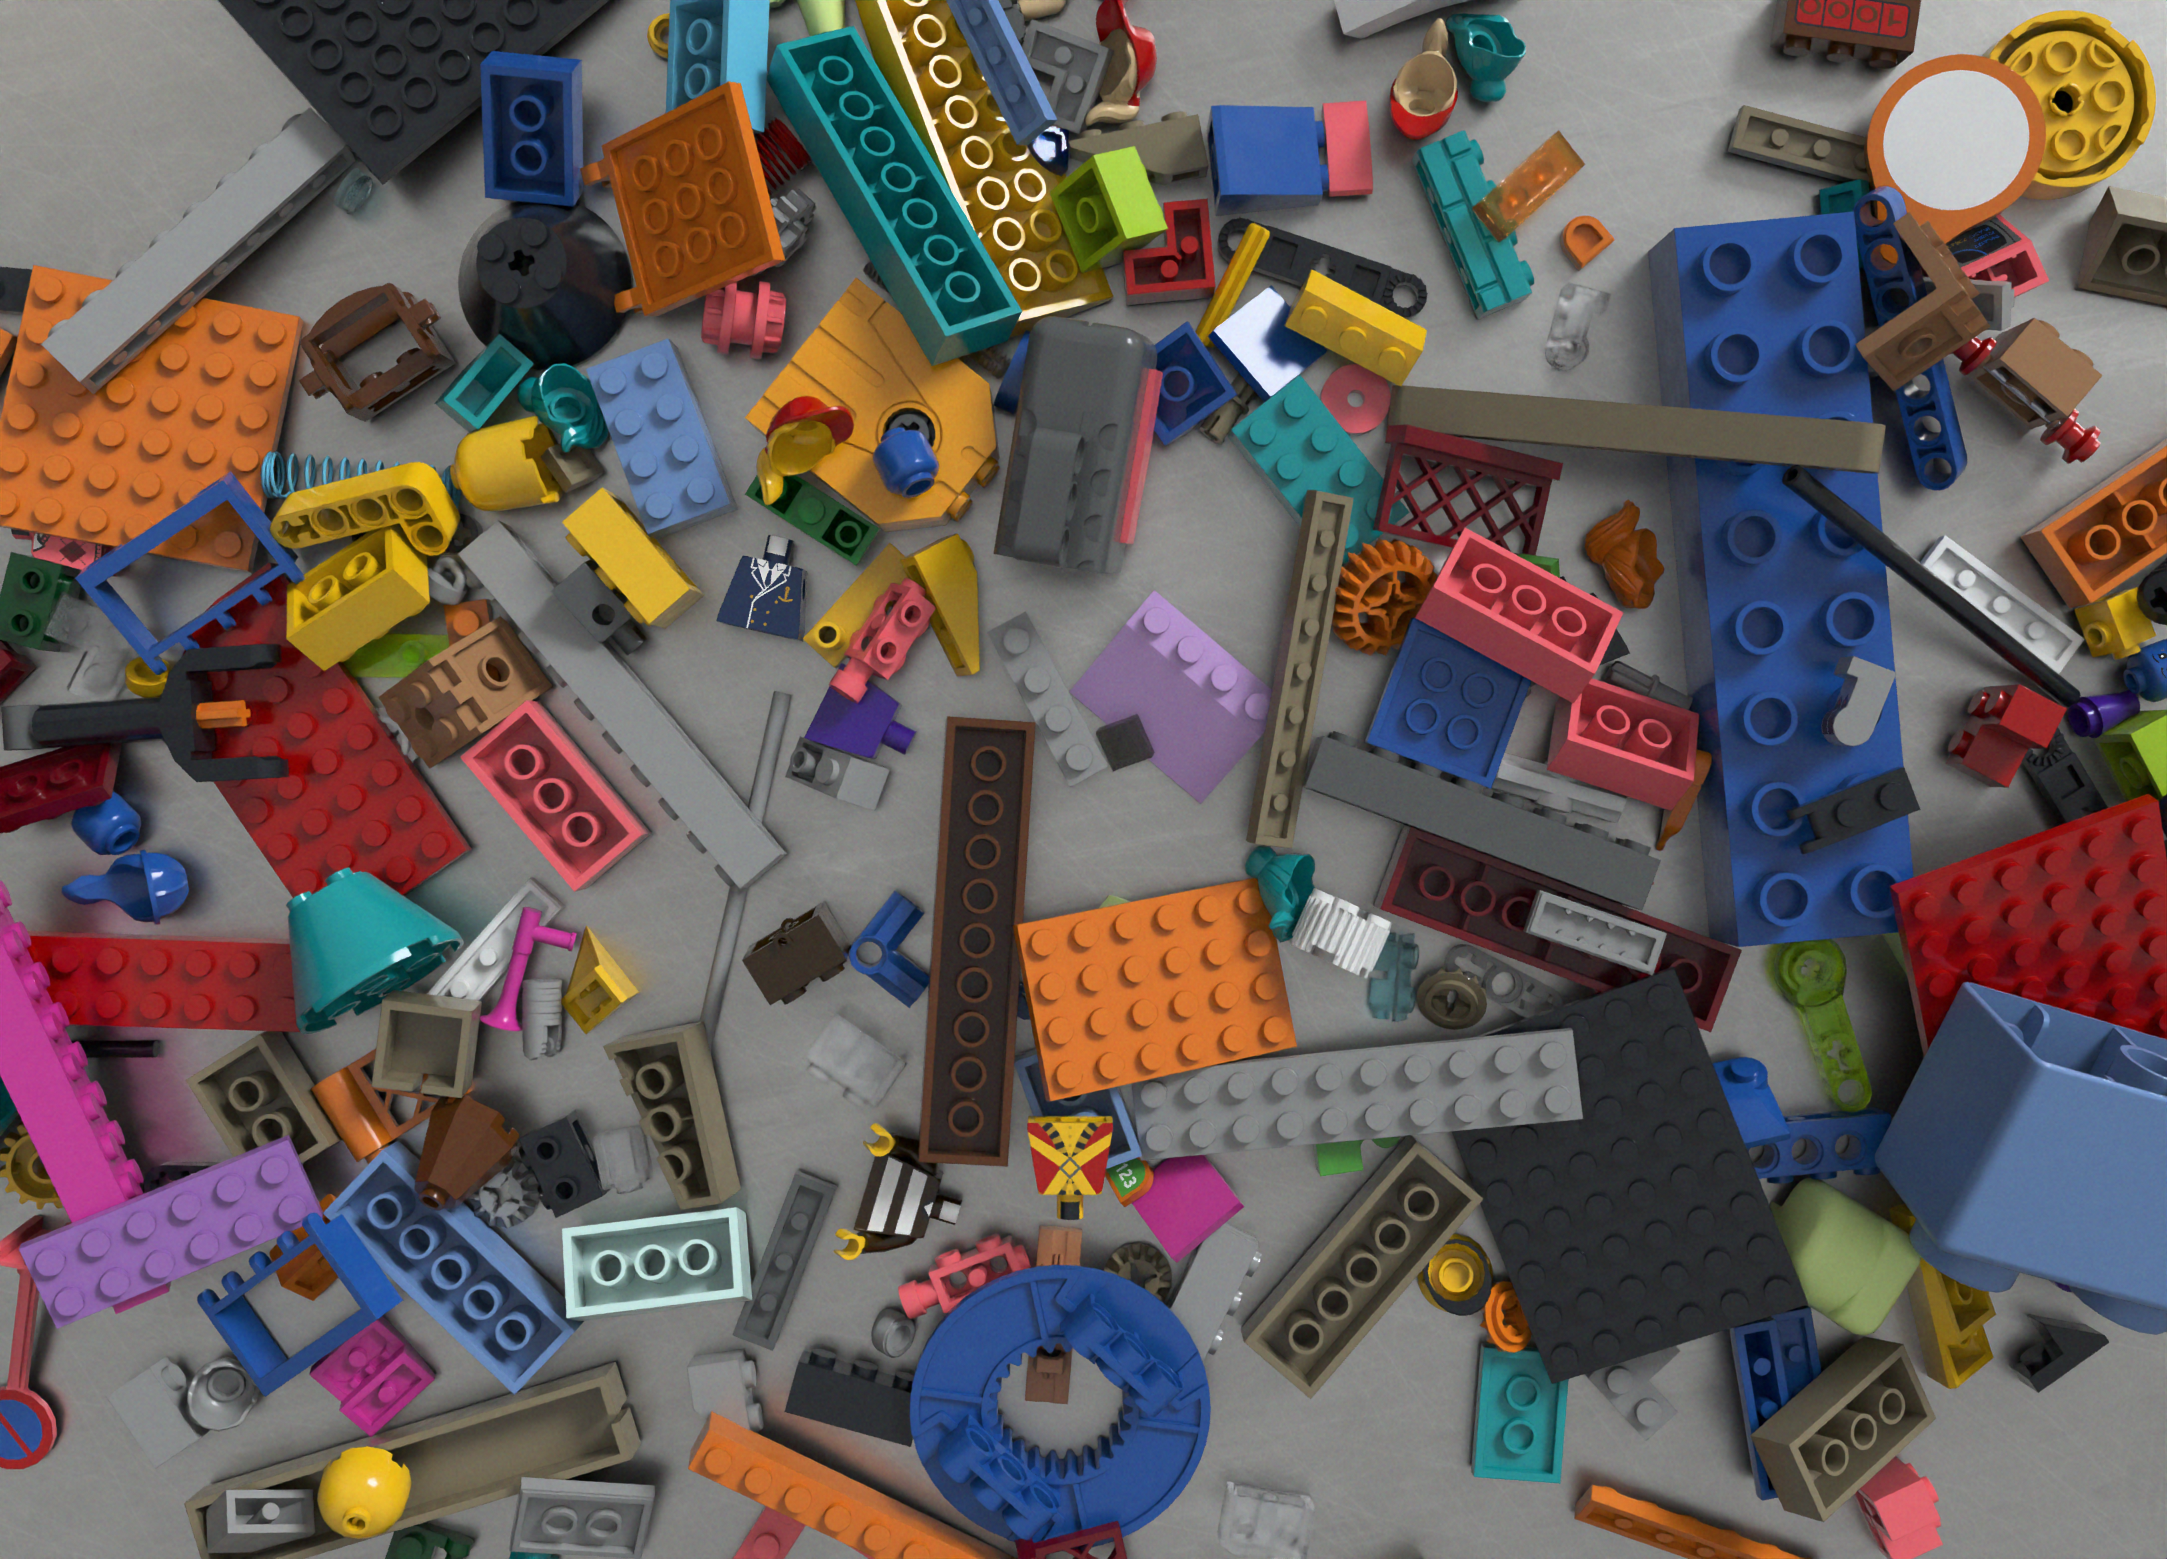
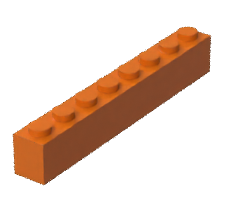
(825, 1497)

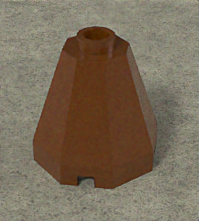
(461, 1152)

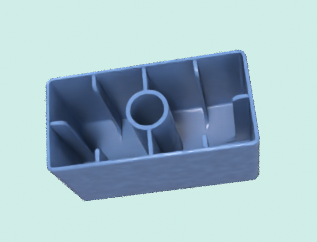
(2038, 1154)

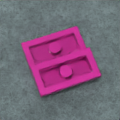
(373, 1375)

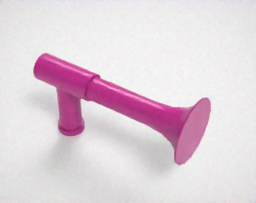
(527, 932)

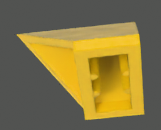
(596, 985)

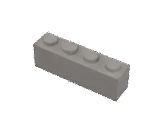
(1047, 699)
(1211, 1284)

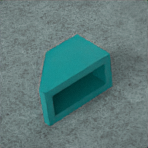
(484, 384)

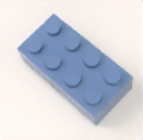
(661, 439)

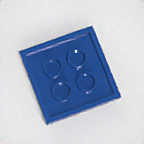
(1448, 706)

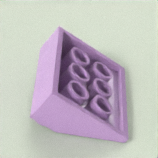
(1187, 691)

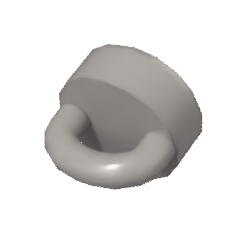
(445, 586)
(892, 1333)

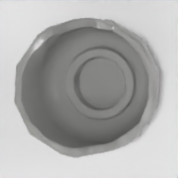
(221, 1395)

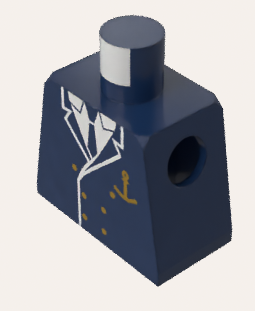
(768, 593)

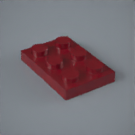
(56, 783)

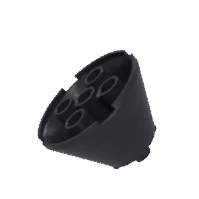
(545, 282)

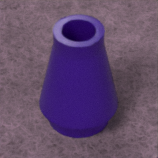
(2100, 713)

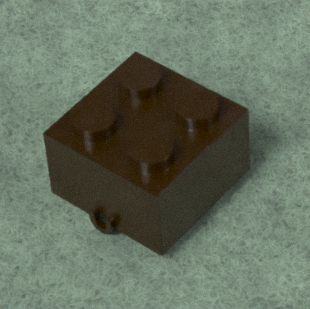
(795, 956)

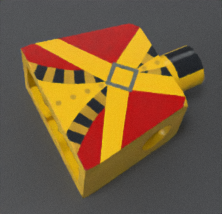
(1070, 1158)

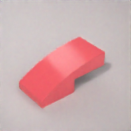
(1347, 148)

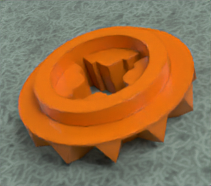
(1516, 1333)

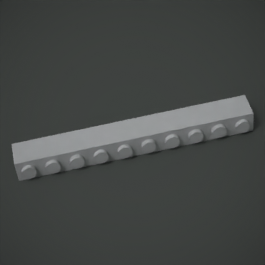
(623, 706)

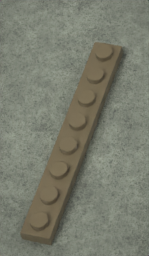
(1299, 669)

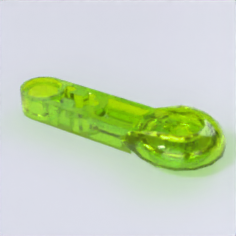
(1824, 1013)

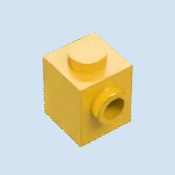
(2115, 624)

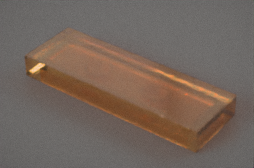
(1528, 186)

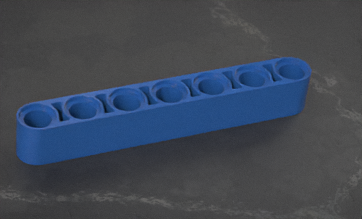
(1912, 401)

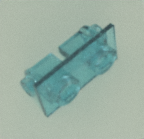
(1395, 992)

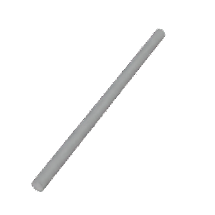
(736, 896)

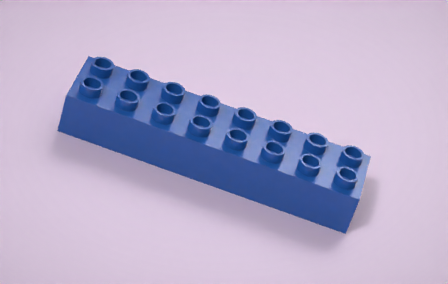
(1770, 585)

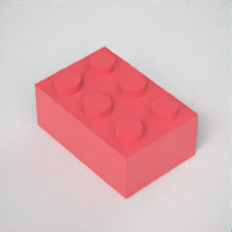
(1625, 744)

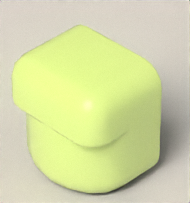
(1844, 1255)

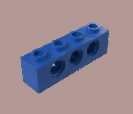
(1821, 1131)

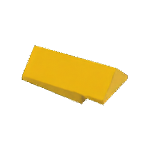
(1946, 1318)

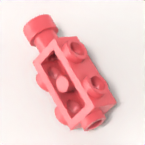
(888, 638)
(973, 1263)

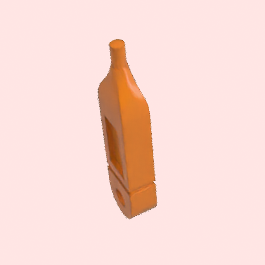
(1675, 819)

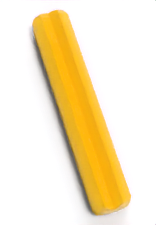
(1233, 281)

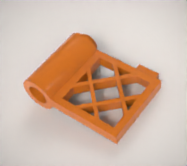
(361, 1113)

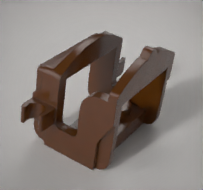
(355, 321)

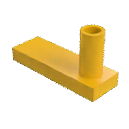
(833, 631)

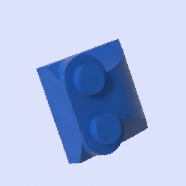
(1189, 386)
(1752, 1101)

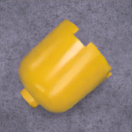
(504, 467)

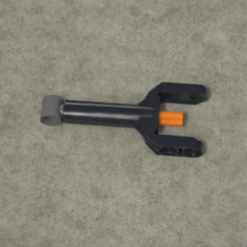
(180, 718)

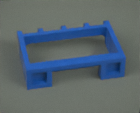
(95, 575)
(250, 1338)

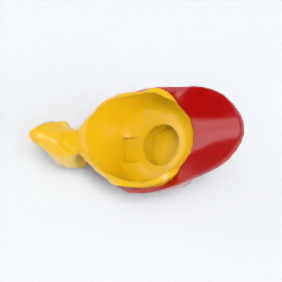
(798, 440)

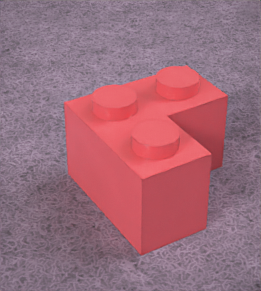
(1901, 1511)

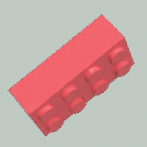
(1520, 615)
(555, 795)

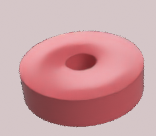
(1370, 386)

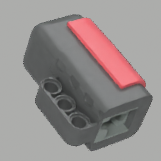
(1079, 445)

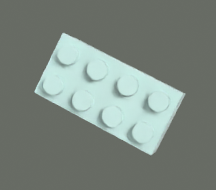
(656, 1264)

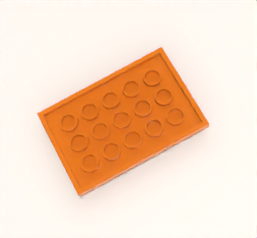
(1153, 988)

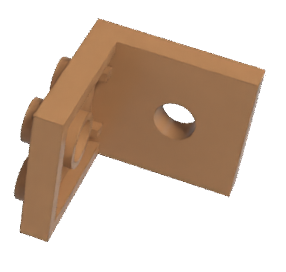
(1934, 323)
(462, 693)

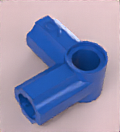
(888, 931)

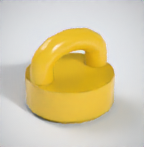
(143, 680)

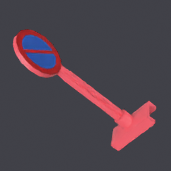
(25, 1418)

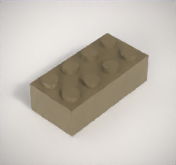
(1843, 1428)

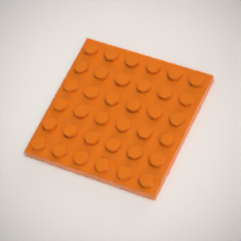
(151, 437)

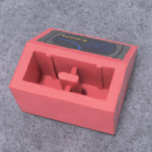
(1999, 254)

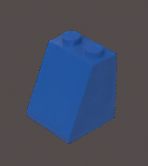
(1265, 158)

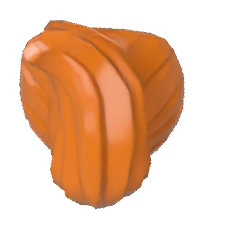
(1626, 556)

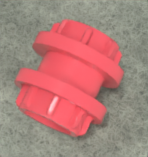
(744, 319)

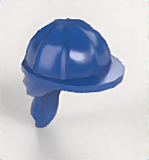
(140, 884)

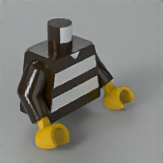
(897, 1198)

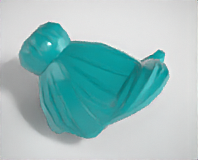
(1486, 52)
(566, 405)
(1283, 885)

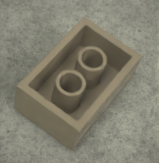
(263, 1096)

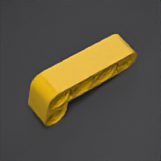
(391, 496)

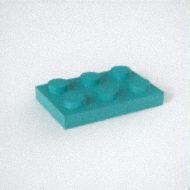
(1518, 1418)

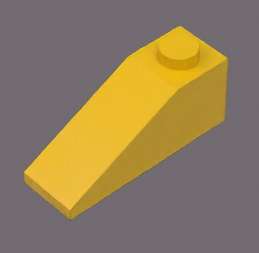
(951, 586)

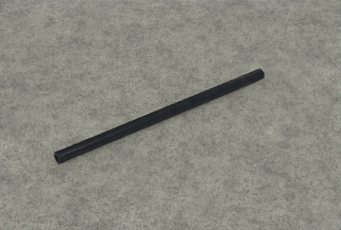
(1929, 585)

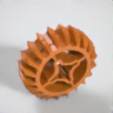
(1372, 587)

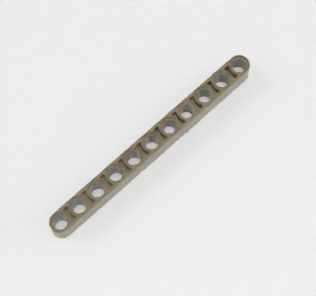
(1642, 428)

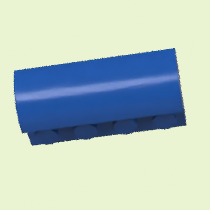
(1772, 1365)

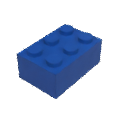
(532, 128)

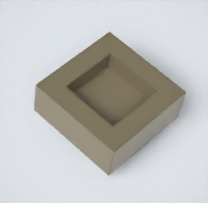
(572, 467)

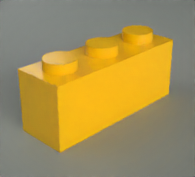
(1356, 328)

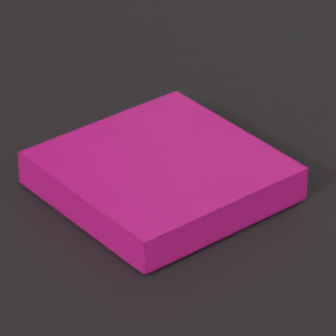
(1186, 1203)

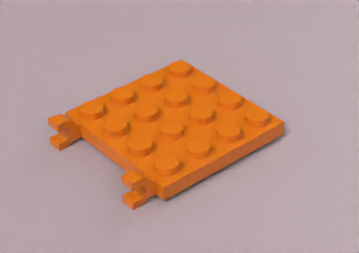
(690, 202)

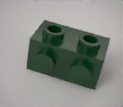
(29, 597)

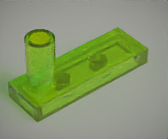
(395, 655)

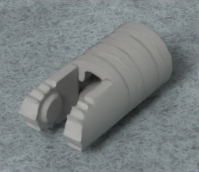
(541, 1017)

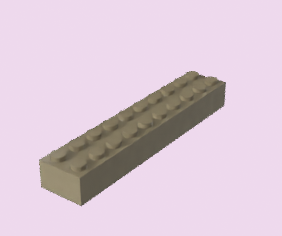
(461, 1456)

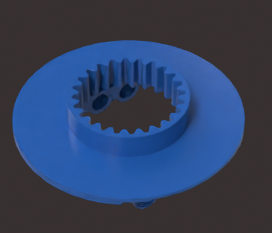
(1135, 1347)

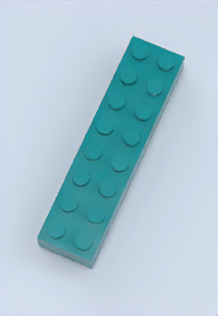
(893, 195)

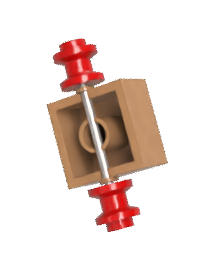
(2037, 382)

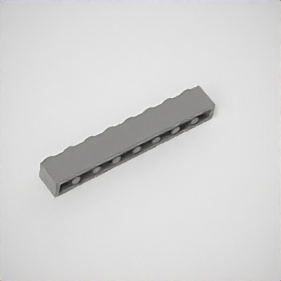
(199, 250)

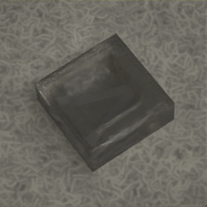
(1125, 742)

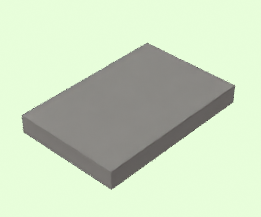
(581, 1518)

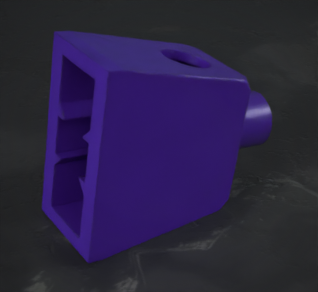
(860, 726)

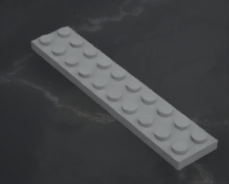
(1360, 1094)

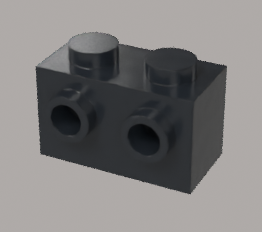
(563, 1164)

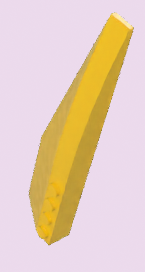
(973, 148)

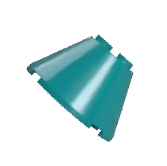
(358, 946)

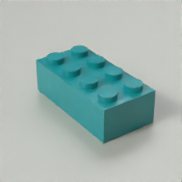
(1302, 448)

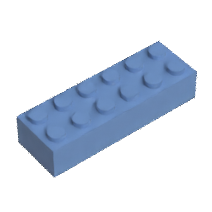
(456, 1270)

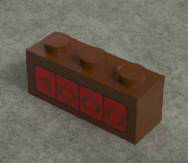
(1847, 29)

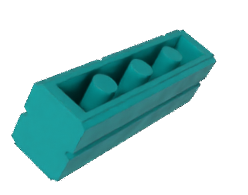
(1453, 186)

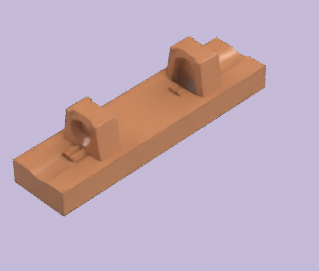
(1050, 1376)

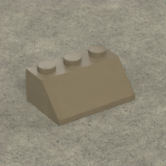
(2127, 247)

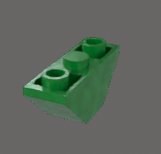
(819, 517)

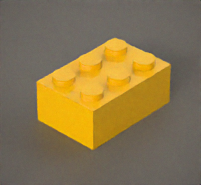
(631, 560)
(357, 596)

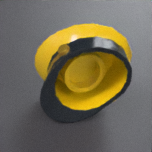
(1458, 1277)

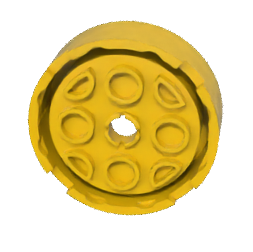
(2109, 93)

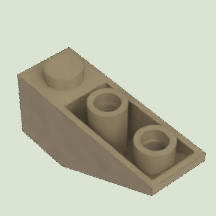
(1168, 149)

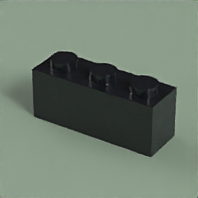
(852, 1396)

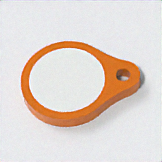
(1955, 143)

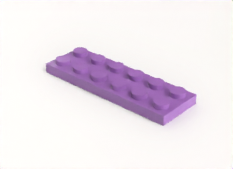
(170, 1231)

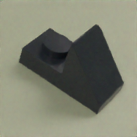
(2064, 1349)

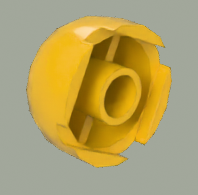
(363, 1492)

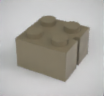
(426, 1037)

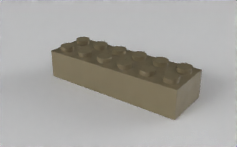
(1360, 1266)

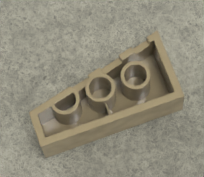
(681, 1110)

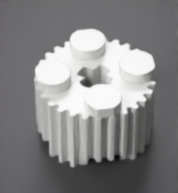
(1340, 933)

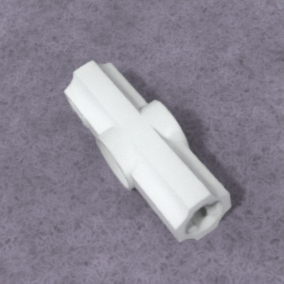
(1555, 791)

